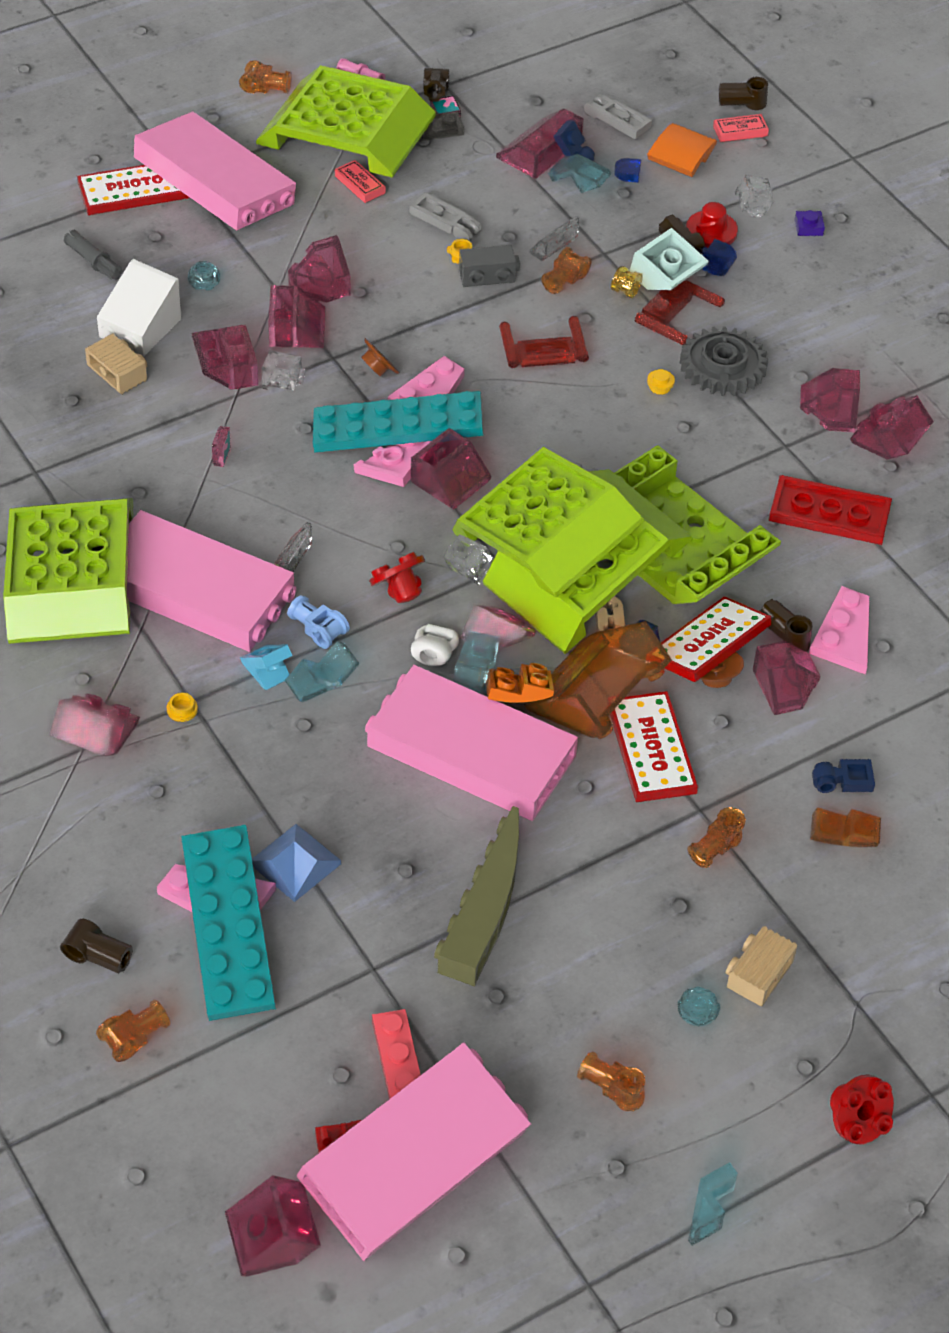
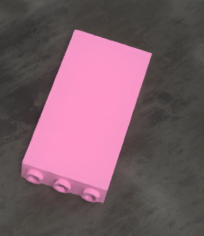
(214, 170)
(204, 582)
(471, 741)
(413, 1150)

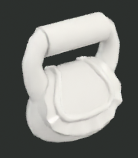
(433, 647)

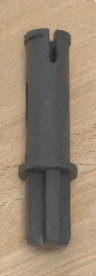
(99, 260)

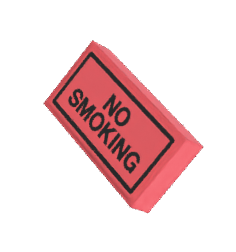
(740, 128)
(360, 181)

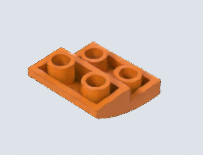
(681, 149)
(530, 685)

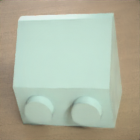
(667, 261)

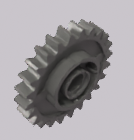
(723, 361)

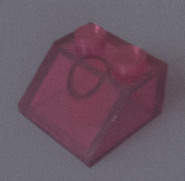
(272, 1226)

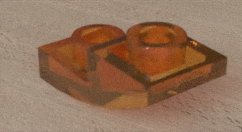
(853, 830)

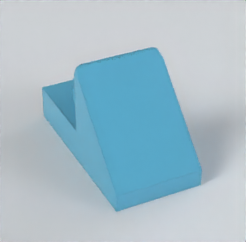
(267, 664)

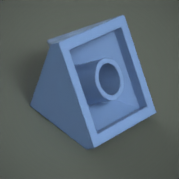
(295, 862)

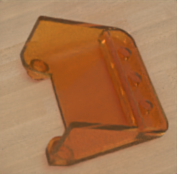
(600, 677)

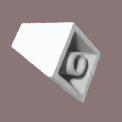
(141, 307)

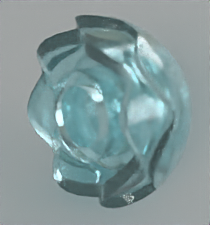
(203, 275)
(698, 998)

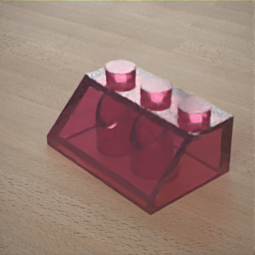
(536, 147)

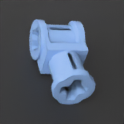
(320, 623)

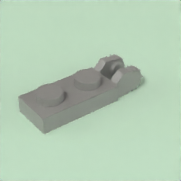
(618, 115)
(445, 216)

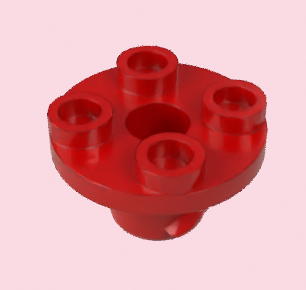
(713, 224)
(402, 581)
(862, 1109)

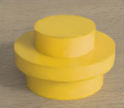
(660, 381)
(182, 707)

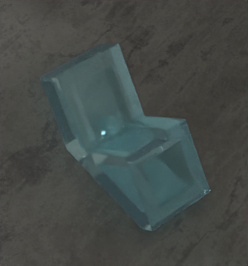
(583, 171)
(475, 660)
(314, 678)
(708, 1213)

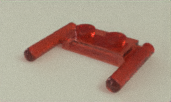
(668, 304)
(545, 351)

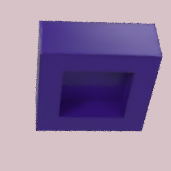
(809, 223)

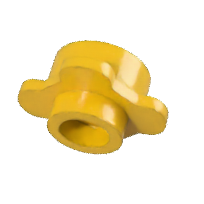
(453, 249)

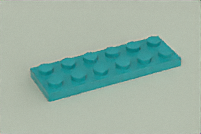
(396, 421)
(228, 923)

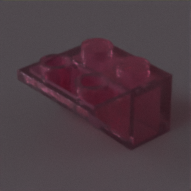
(295, 318)
(227, 356)
(893, 427)
(449, 469)
(93, 724)

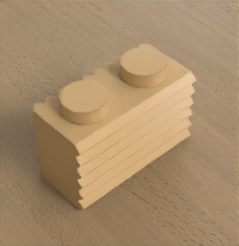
(116, 363)
(761, 965)

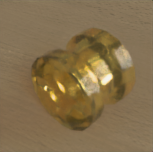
(626, 281)

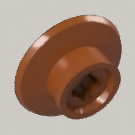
(377, 360)
(724, 672)

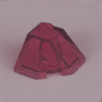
(323, 271)
(833, 399)
(499, 623)
(785, 675)

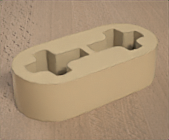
(615, 620)

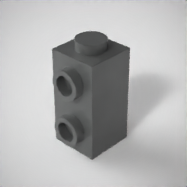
(488, 265)

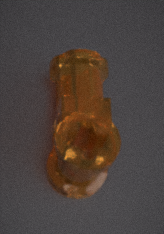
(264, 78)
(567, 268)
(720, 837)
(131, 1030)
(615, 1081)

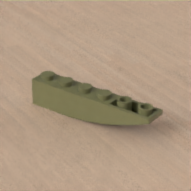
(482, 908)

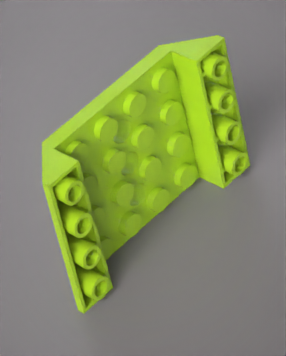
(378, 122)
(564, 532)
(716, 549)
(70, 592)
(563, 617)

